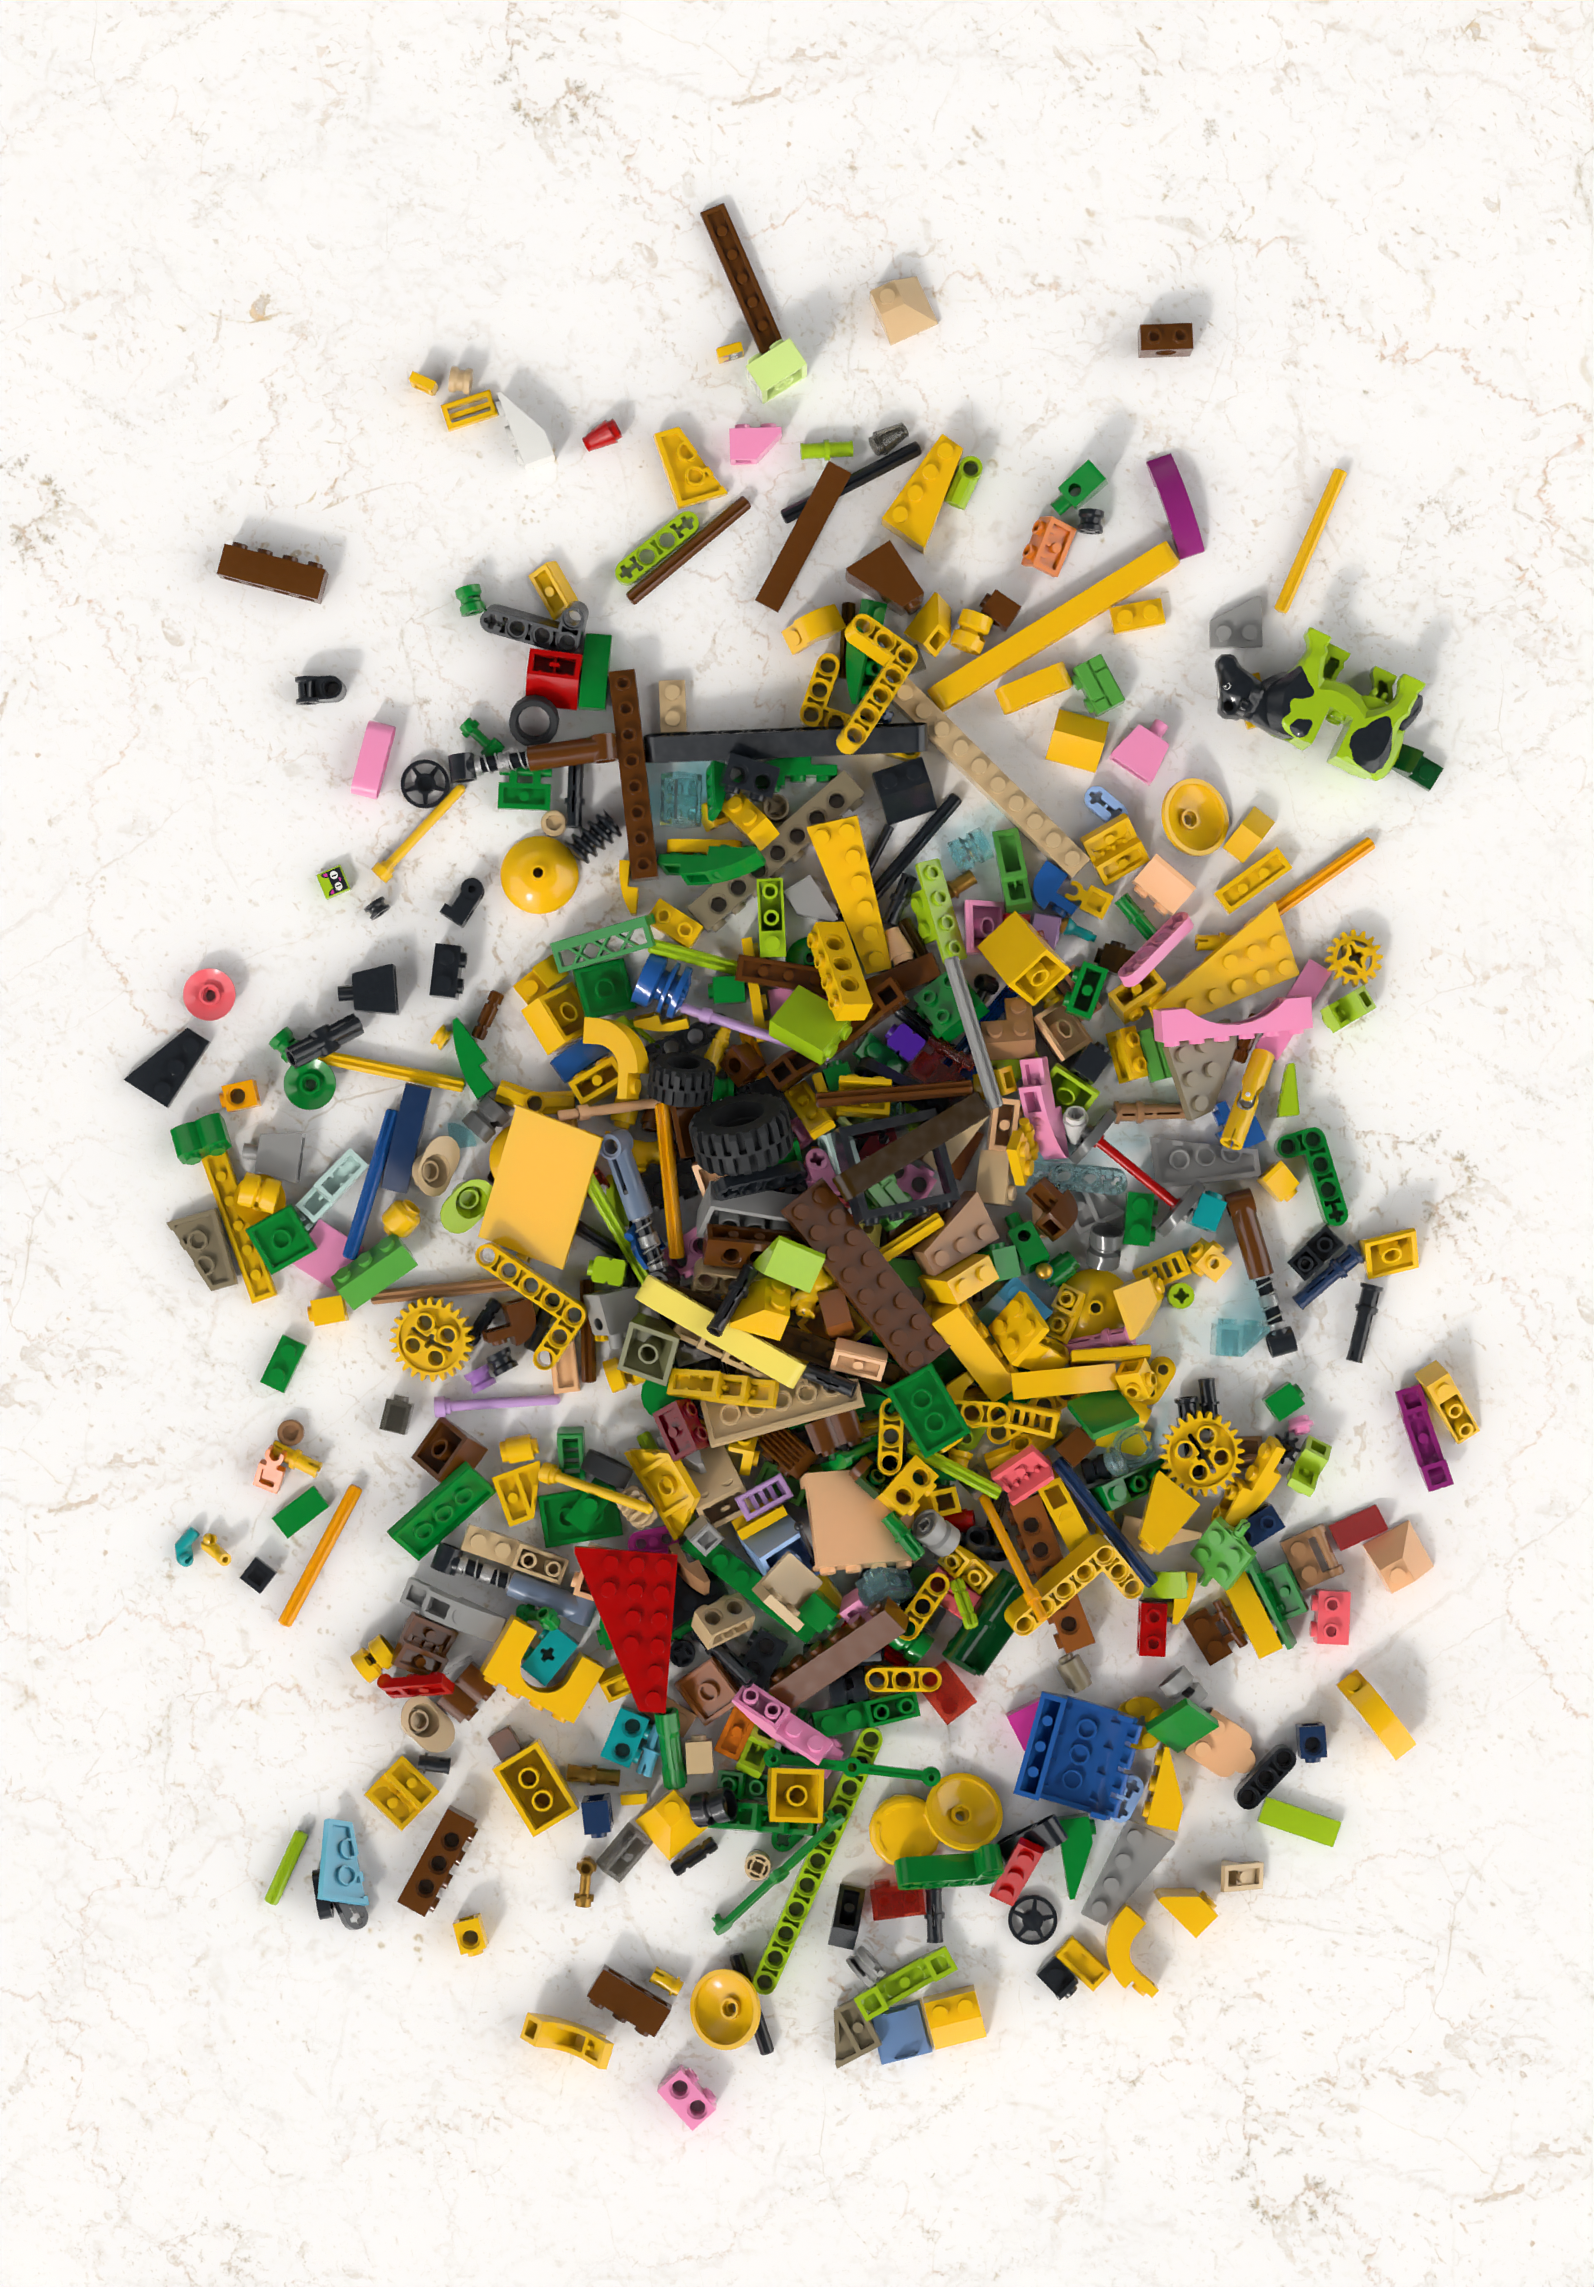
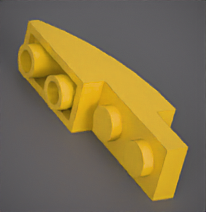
(1260, 1479)
(1063, 1512)

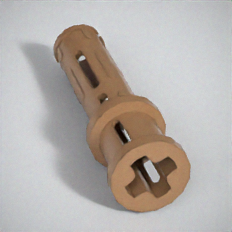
(1139, 1111)

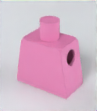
(1142, 751)

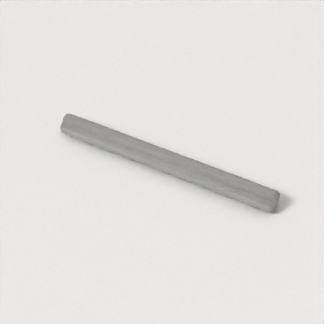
(973, 1032)

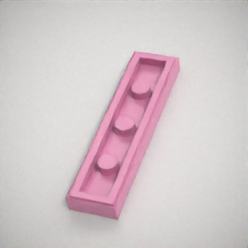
(1308, 983)

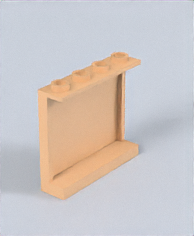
(849, 1525)

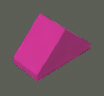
(1022, 1720)

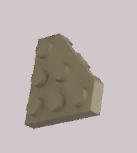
(1200, 1072)

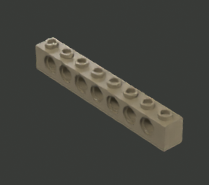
(840, 786)

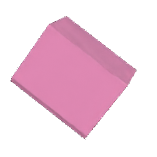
(980, 921)

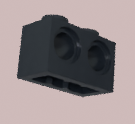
(750, 770)
(654, 1178)
(767, 1660)

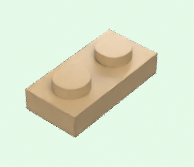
(672, 706)

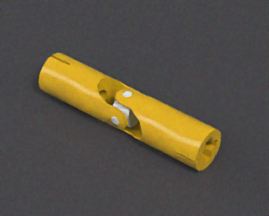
(1252, 1085)

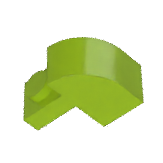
(1347, 1009)
(1308, 1465)

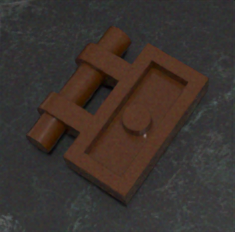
(1208, 1636)

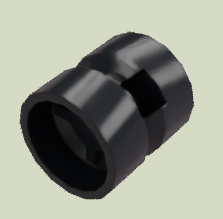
(839, 1692)
(715, 1807)

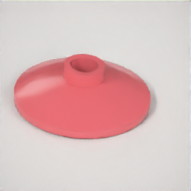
(197, 988)

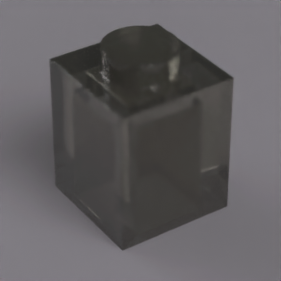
(397, 1414)

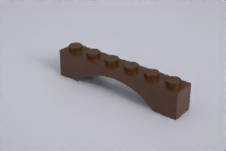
(793, 1066)

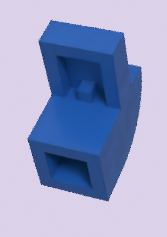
(1045, 890)
(1255, 1133)

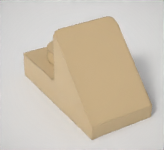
(1241, 1876)

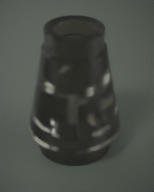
(888, 438)

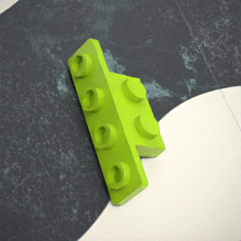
(936, 912)

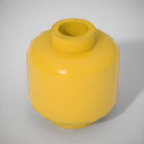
(401, 1218)

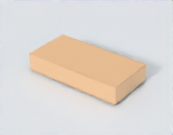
(565, 1372)

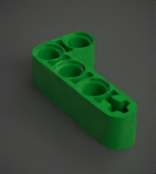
(1317, 1178)
(950, 1870)

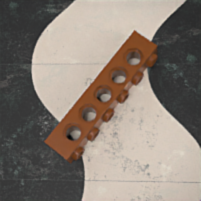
(1080, 1634)

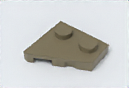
(852, 2034)

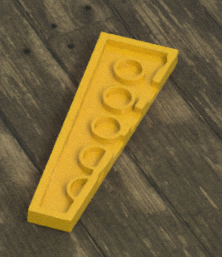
(847, 868)

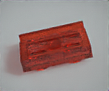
(951, 1697)

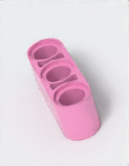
(373, 759)

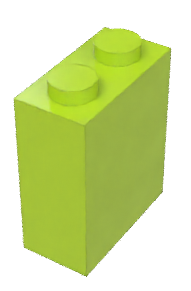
(808, 1026)

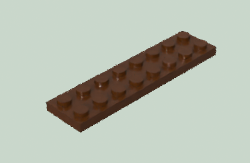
(865, 1277)

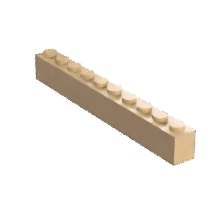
(990, 780)

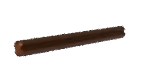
(688, 550)
(894, 1093)

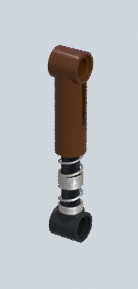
(593, 749)
(1259, 1268)

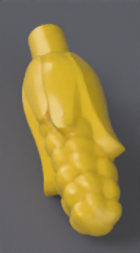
(718, 1046)

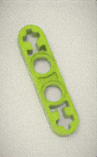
(655, 546)

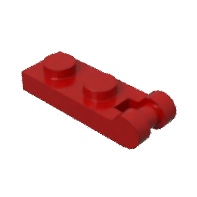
(416, 1685)

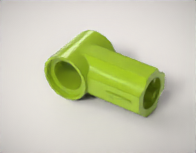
(963, 484)

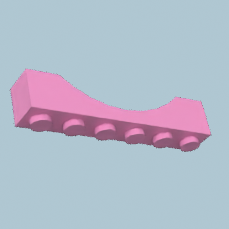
(1283, 1014)

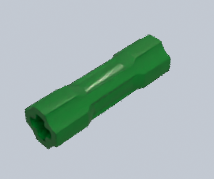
(670, 1745)

